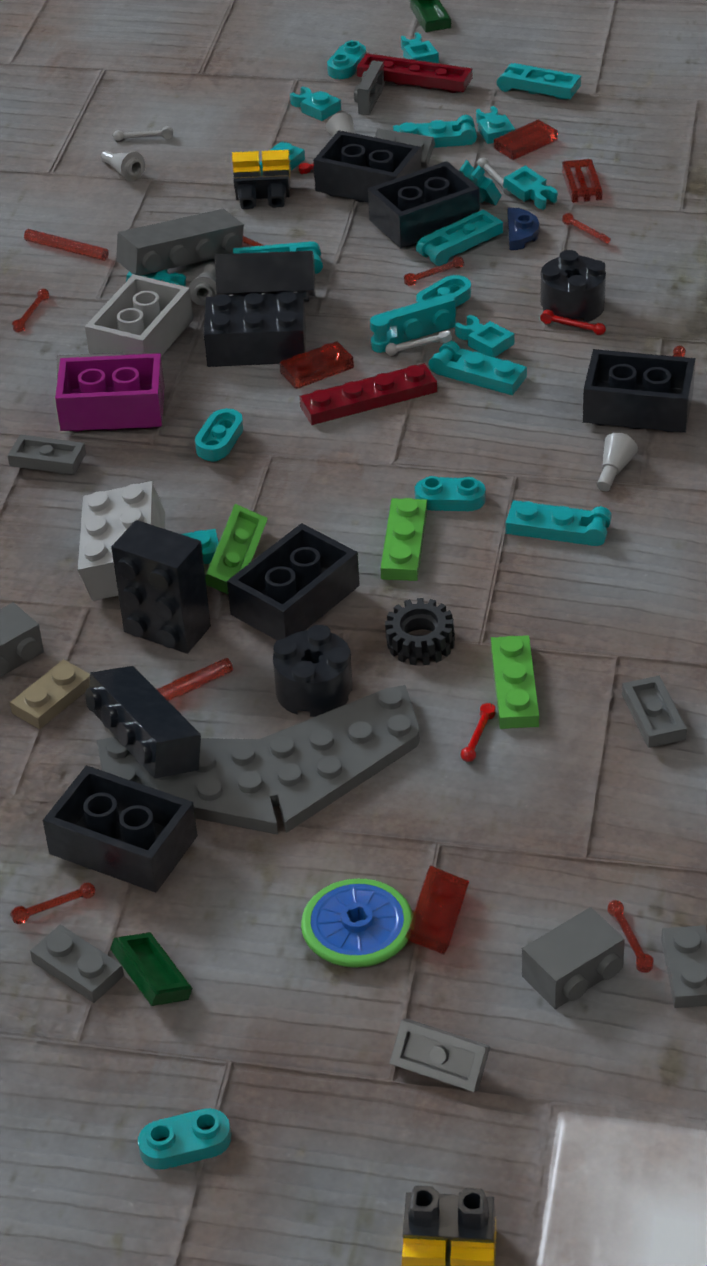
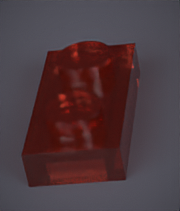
(316, 364)
(437, 910)

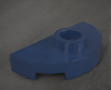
(522, 228)

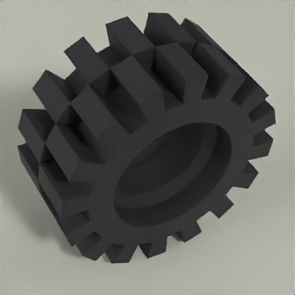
(419, 617)

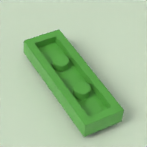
(404, 539)
(235, 546)
(514, 682)

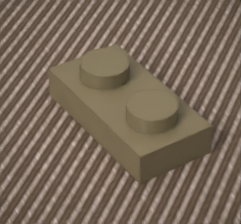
(50, 694)

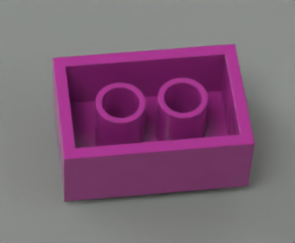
(110, 392)

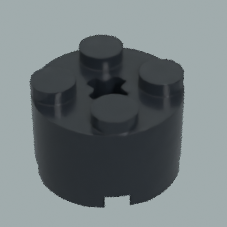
(573, 286)
(312, 671)

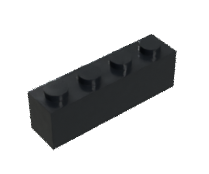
(144, 721)

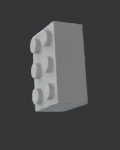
(140, 318)
(103, 521)

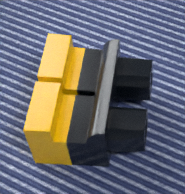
(251, 185)
(436, 1217)

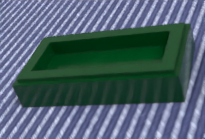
(431, 14)
(151, 969)

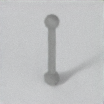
(166, 132)
(484, 163)
(443, 337)

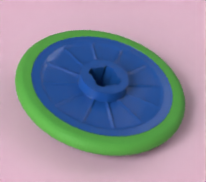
(356, 922)

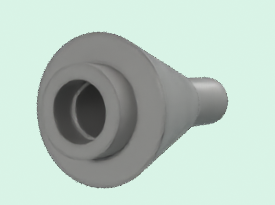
(340, 121)
(128, 164)
(203, 286)
(618, 452)

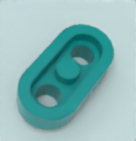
(345, 60)
(456, 285)
(219, 434)
(451, 493)
(185, 1138)

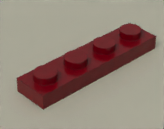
(420, 73)
(368, 394)

